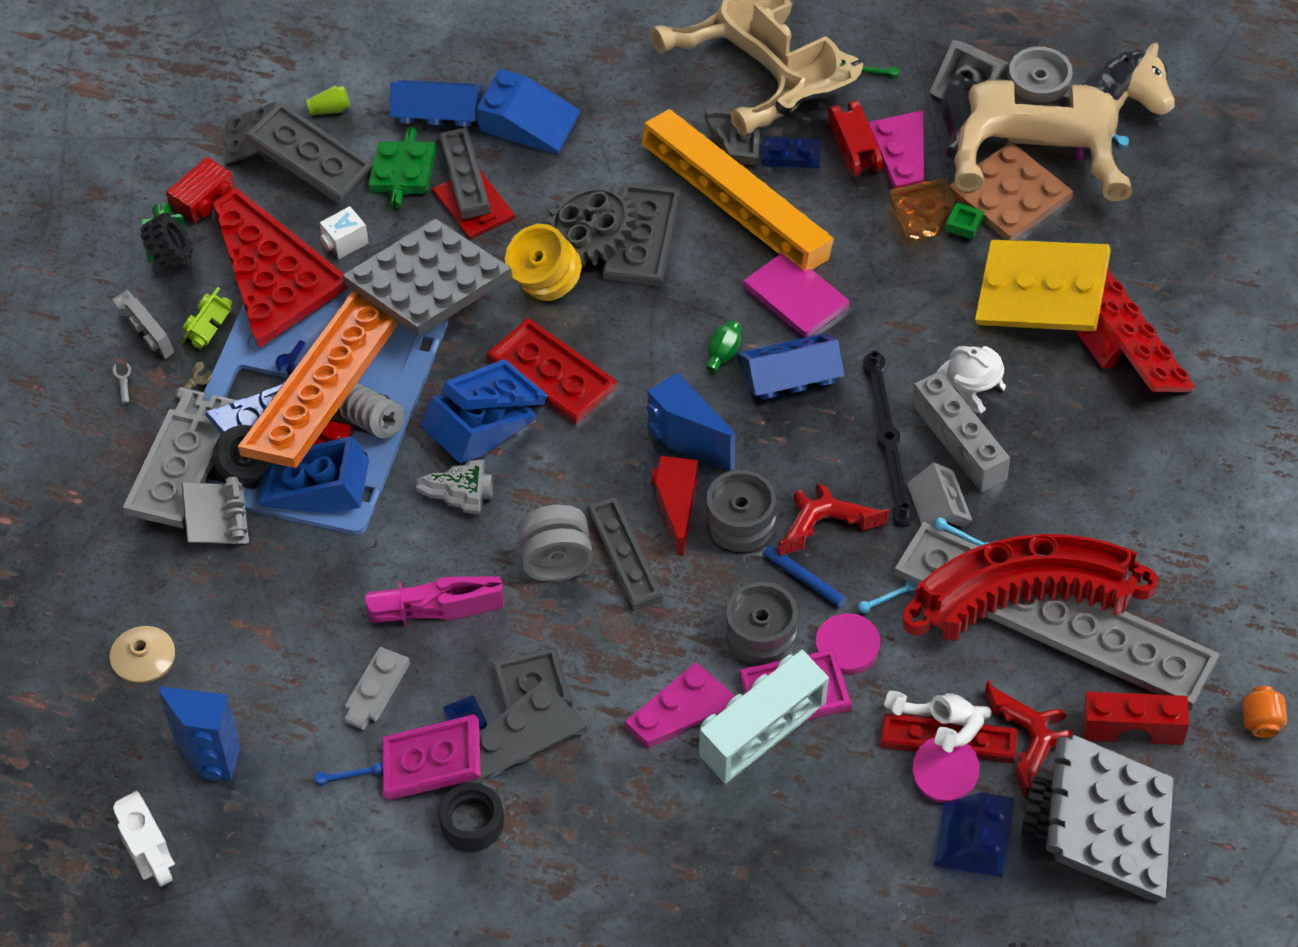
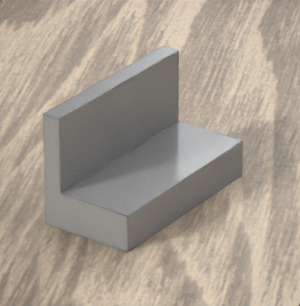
(938, 495)

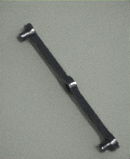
(903, 512)

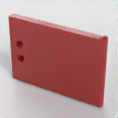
(472, 226)

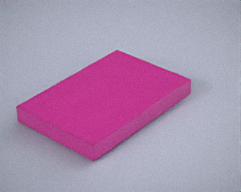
(796, 295)
(837, 694)
(431, 757)

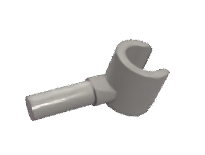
(123, 383)

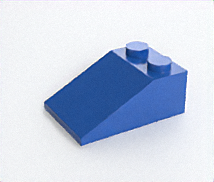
(525, 113)
(689, 424)
(472, 431)
(325, 480)

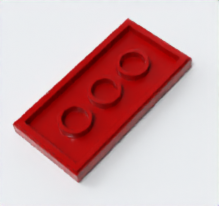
(567, 377)

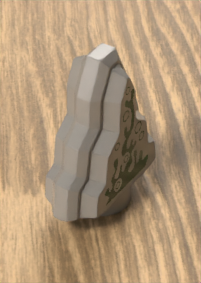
(459, 486)

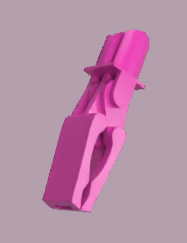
(444, 599)

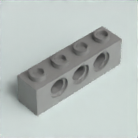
(961, 431)

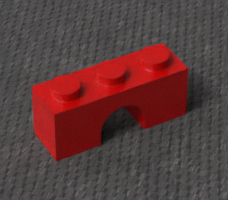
(1110, 714)

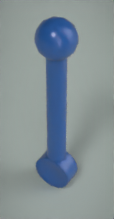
(322, 778)

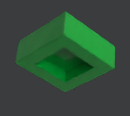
(964, 220)

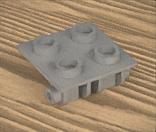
(215, 512)

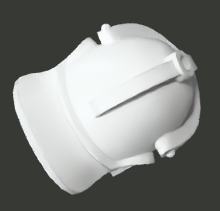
(974, 371)

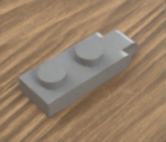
(375, 687)

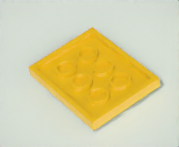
(1043, 285)

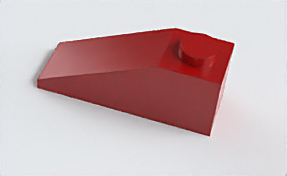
(675, 495)

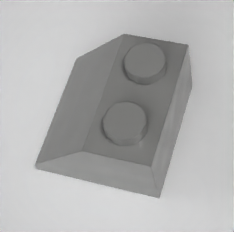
(969, 62)

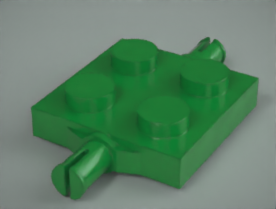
(402, 167)

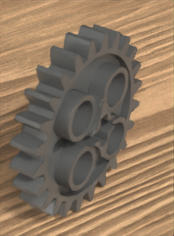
(595, 220)

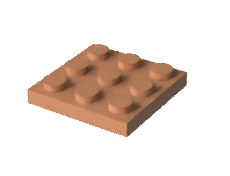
(1014, 192)

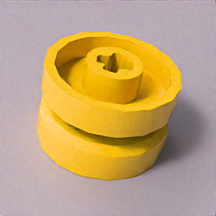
(543, 262)

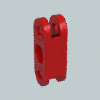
(855, 138)

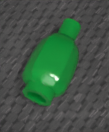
(724, 344)

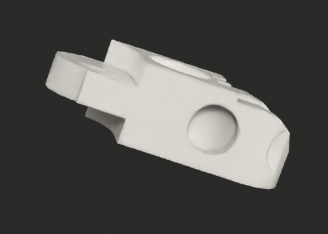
(143, 838)

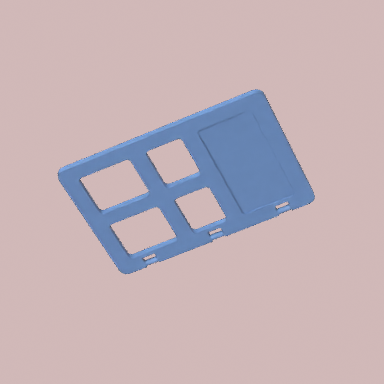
(395, 372)

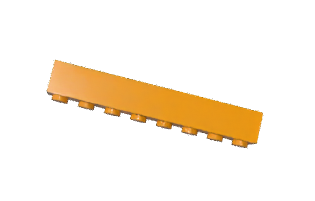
(737, 190)

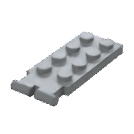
(178, 455)

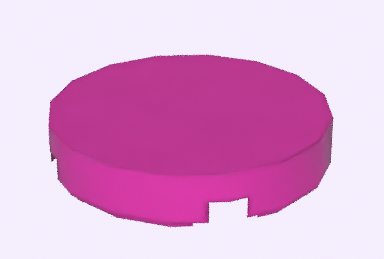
(853, 639)
(944, 774)

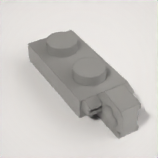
(142, 321)

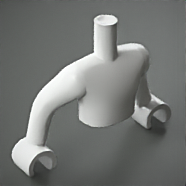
(946, 710)

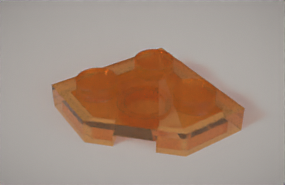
(922, 207)

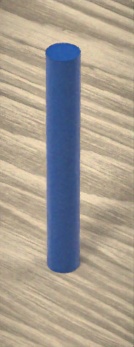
(805, 576)

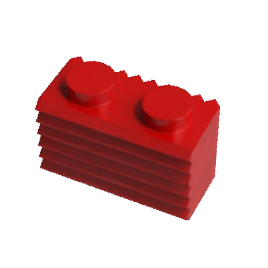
(199, 188)

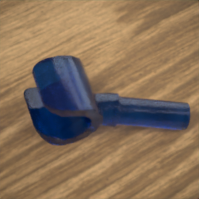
(290, 358)

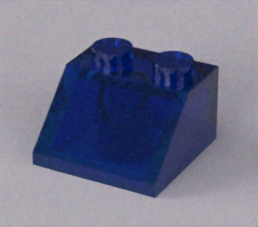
(975, 833)

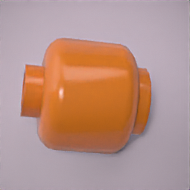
(1264, 712)

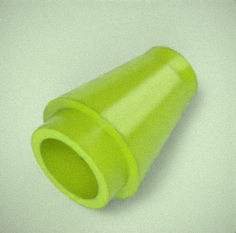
(329, 101)

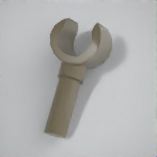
(196, 379)

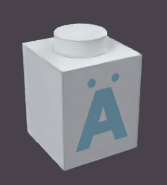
(343, 233)

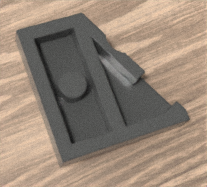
(741, 148)

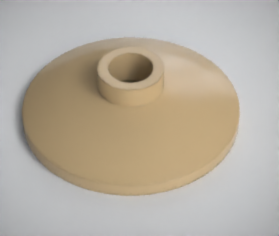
(146, 664)

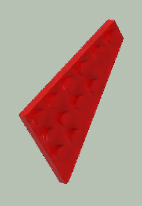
(273, 267)

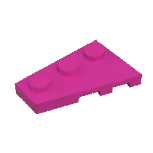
(901, 147)
(679, 707)

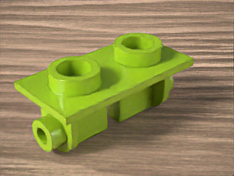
(198, 327)

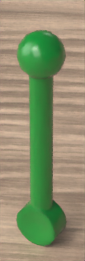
(892, 72)

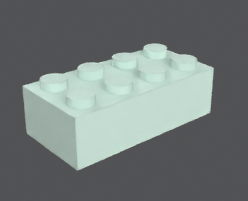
(762, 715)

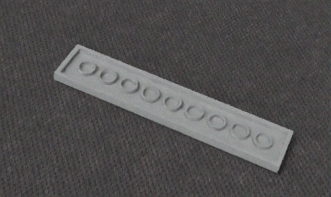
(1115, 644)

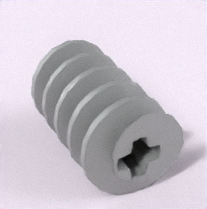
(372, 412)

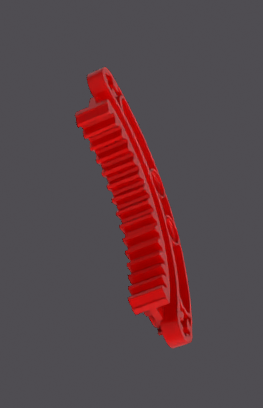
(1071, 567)

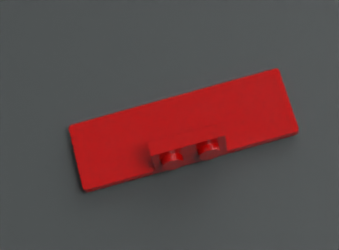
(1126, 331)

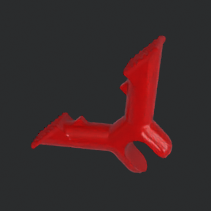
(823, 508)
(1036, 723)

